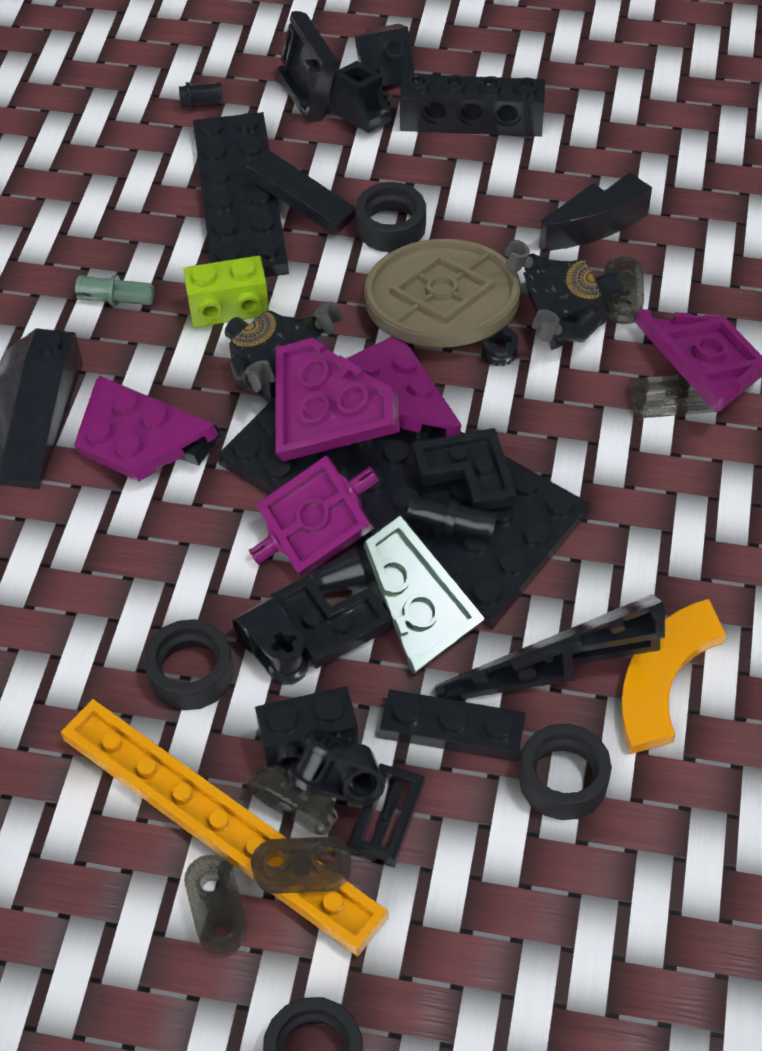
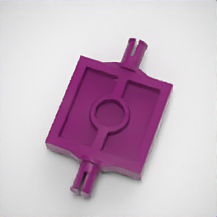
(314, 516)

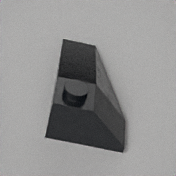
(34, 397)

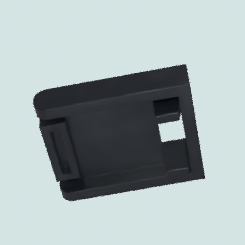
(307, 67)

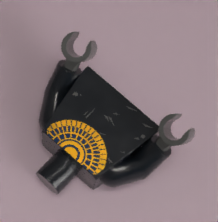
(563, 295)
(255, 344)

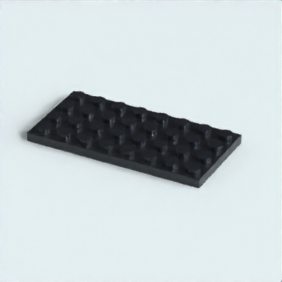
(485, 569)

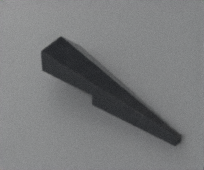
(616, 634)

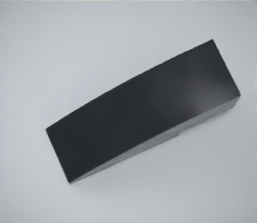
(596, 214)

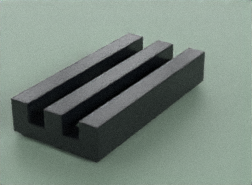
(374, 849)

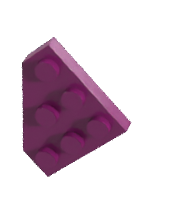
(327, 401)

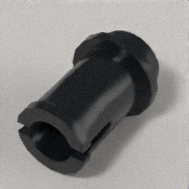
(200, 95)

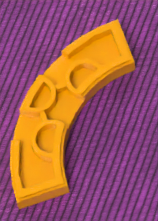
(651, 674)

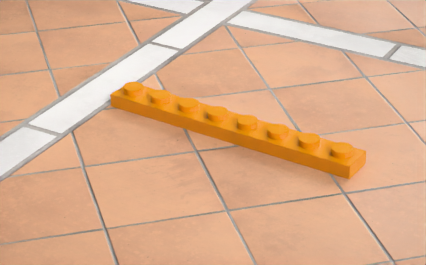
(213, 819)

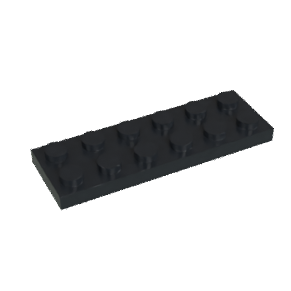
(238, 212)

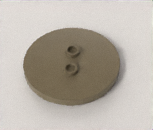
(442, 293)

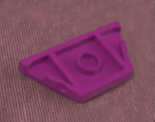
(706, 353)
(418, 396)
(135, 431)

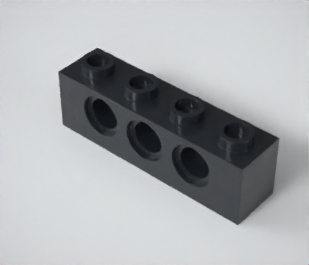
(472, 104)

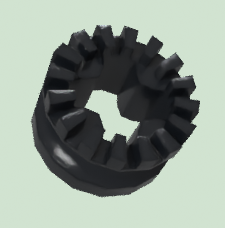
(497, 355)

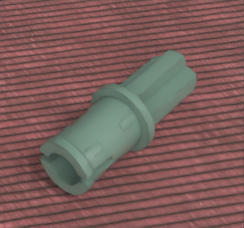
(114, 290)

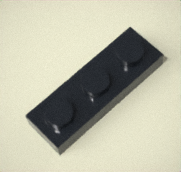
(452, 725)

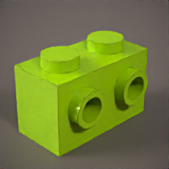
(226, 291)

